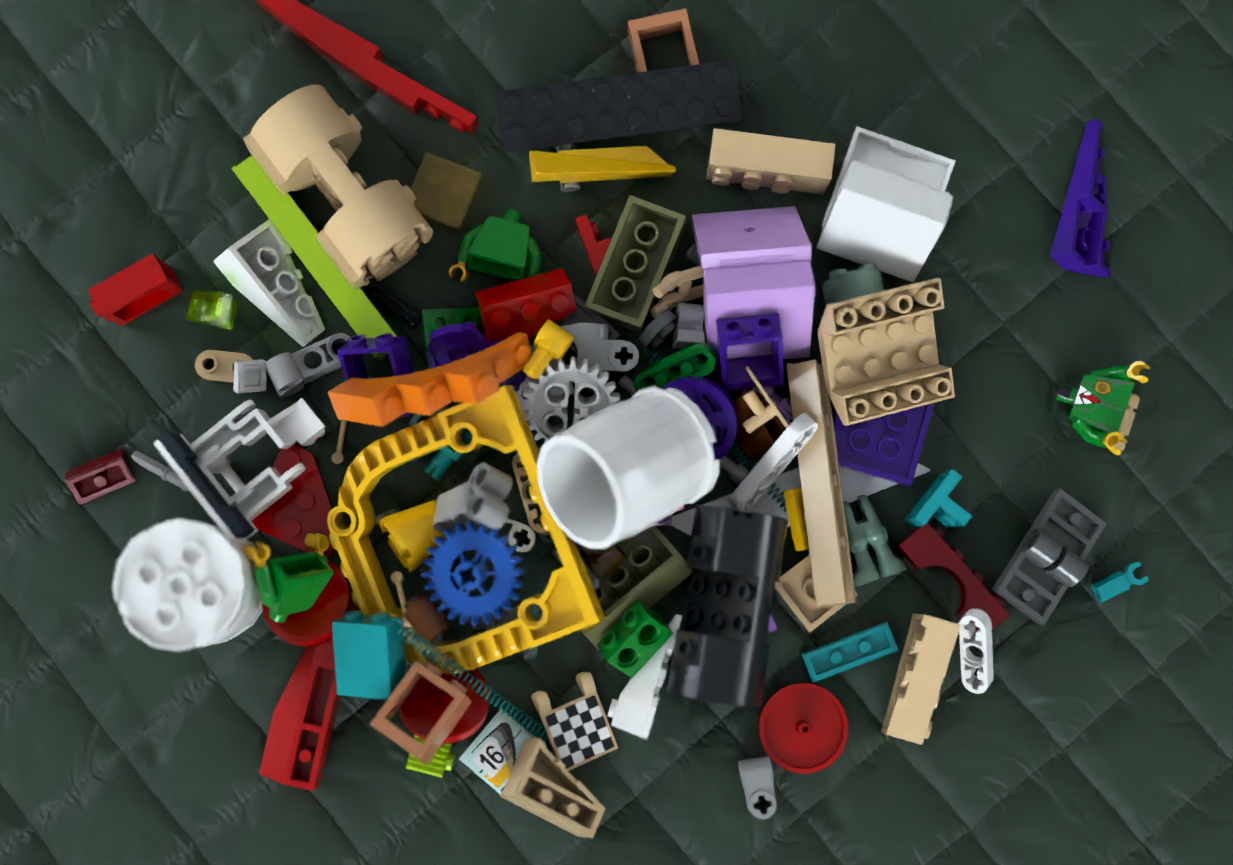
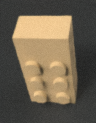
(769, 162)

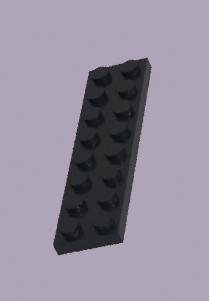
(618, 106)

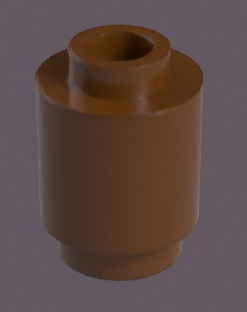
(425, 617)

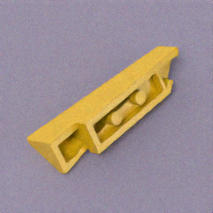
(598, 164)

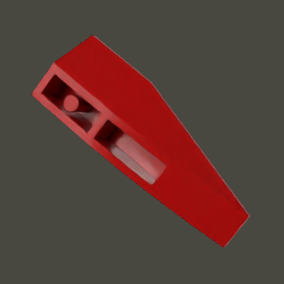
(304, 720)

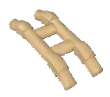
(685, 292)

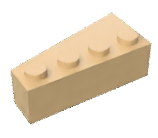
(919, 678)

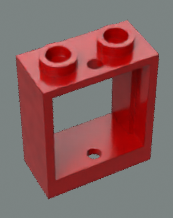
(134, 290)

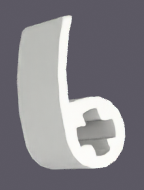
(520, 527)

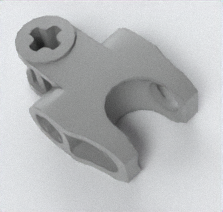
(595, 347)

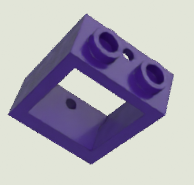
(353, 362)
(766, 368)

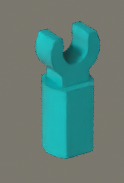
(1117, 583)

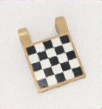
(577, 728)

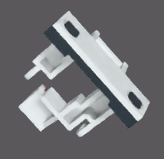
(209, 455)

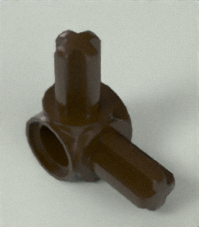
(603, 560)

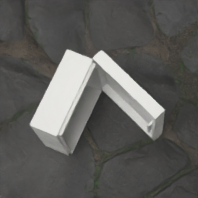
(887, 205)

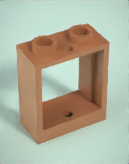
(657, 26)
(444, 726)

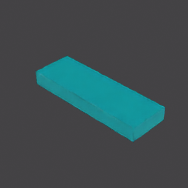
(849, 652)

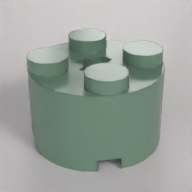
(852, 284)

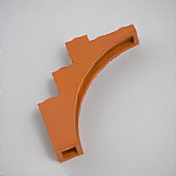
(427, 391)

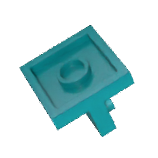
(937, 502)

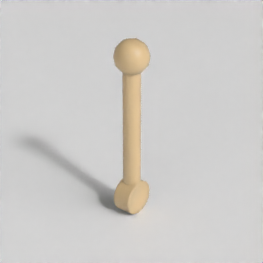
(338, 457)
(397, 579)

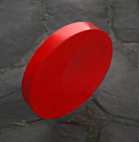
(315, 624)
(428, 703)
(803, 727)

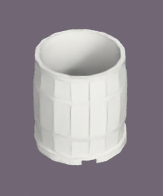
(627, 466)
(186, 586)

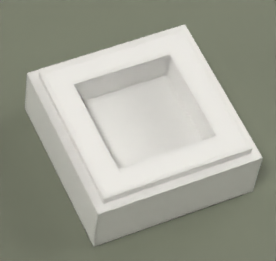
(250, 376)

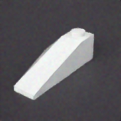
(266, 276)
(640, 696)

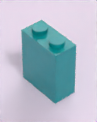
(368, 654)

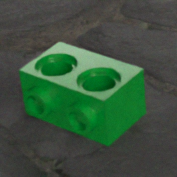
(634, 639)

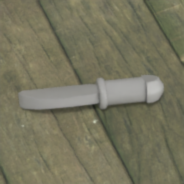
(165, 472)

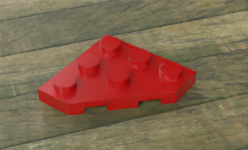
(303, 507)

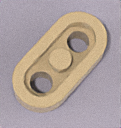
(223, 365)

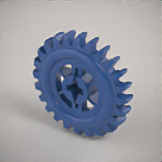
(459, 599)

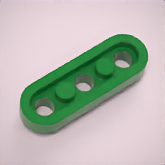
(685, 359)

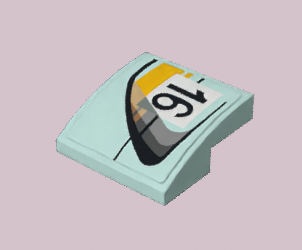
(496, 750)

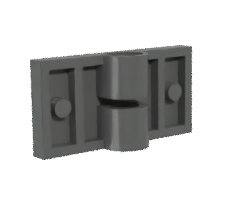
(1050, 557)

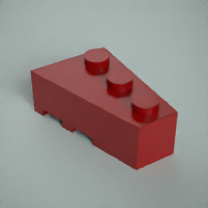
(525, 305)

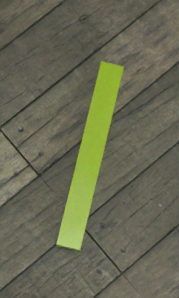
(302, 238)

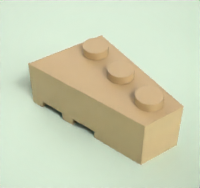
(549, 791)

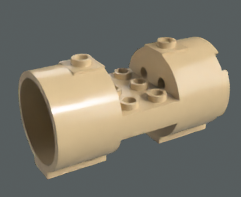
(309, 143)

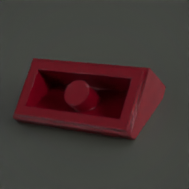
(100, 476)

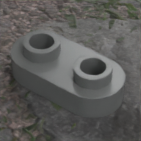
(658, 329)

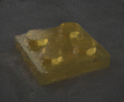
(444, 190)

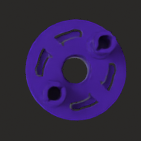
(722, 414)

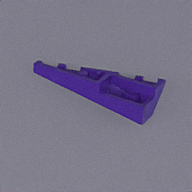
(1080, 231)

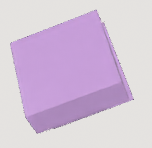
(756, 275)

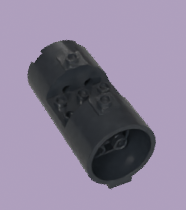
(729, 606)

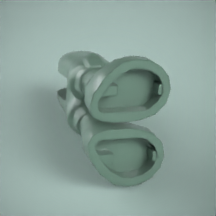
(871, 532)

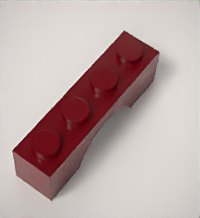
(926, 548)

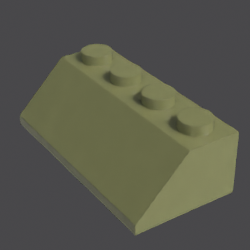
(636, 263)
(645, 575)

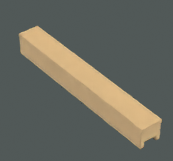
(822, 489)

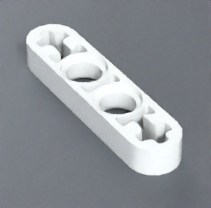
(773, 462)

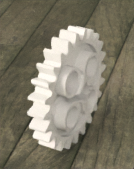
(542, 404)

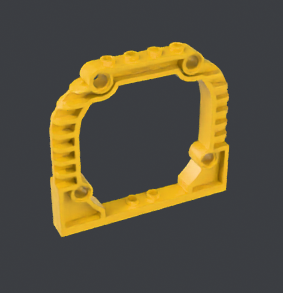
(497, 422)

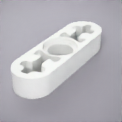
(982, 640)

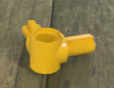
(550, 345)

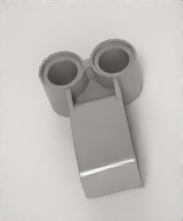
(289, 371)
(475, 501)

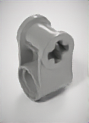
(758, 780)

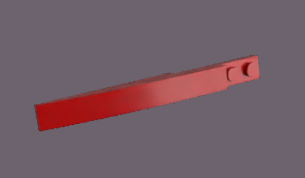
(364, 63)

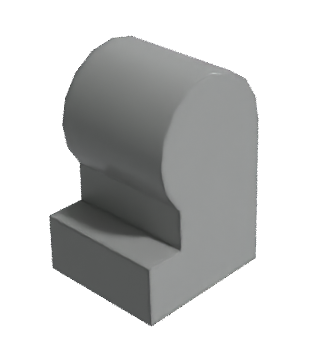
(689, 325)

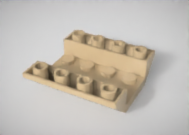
(883, 352)

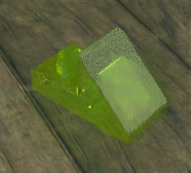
(212, 309)

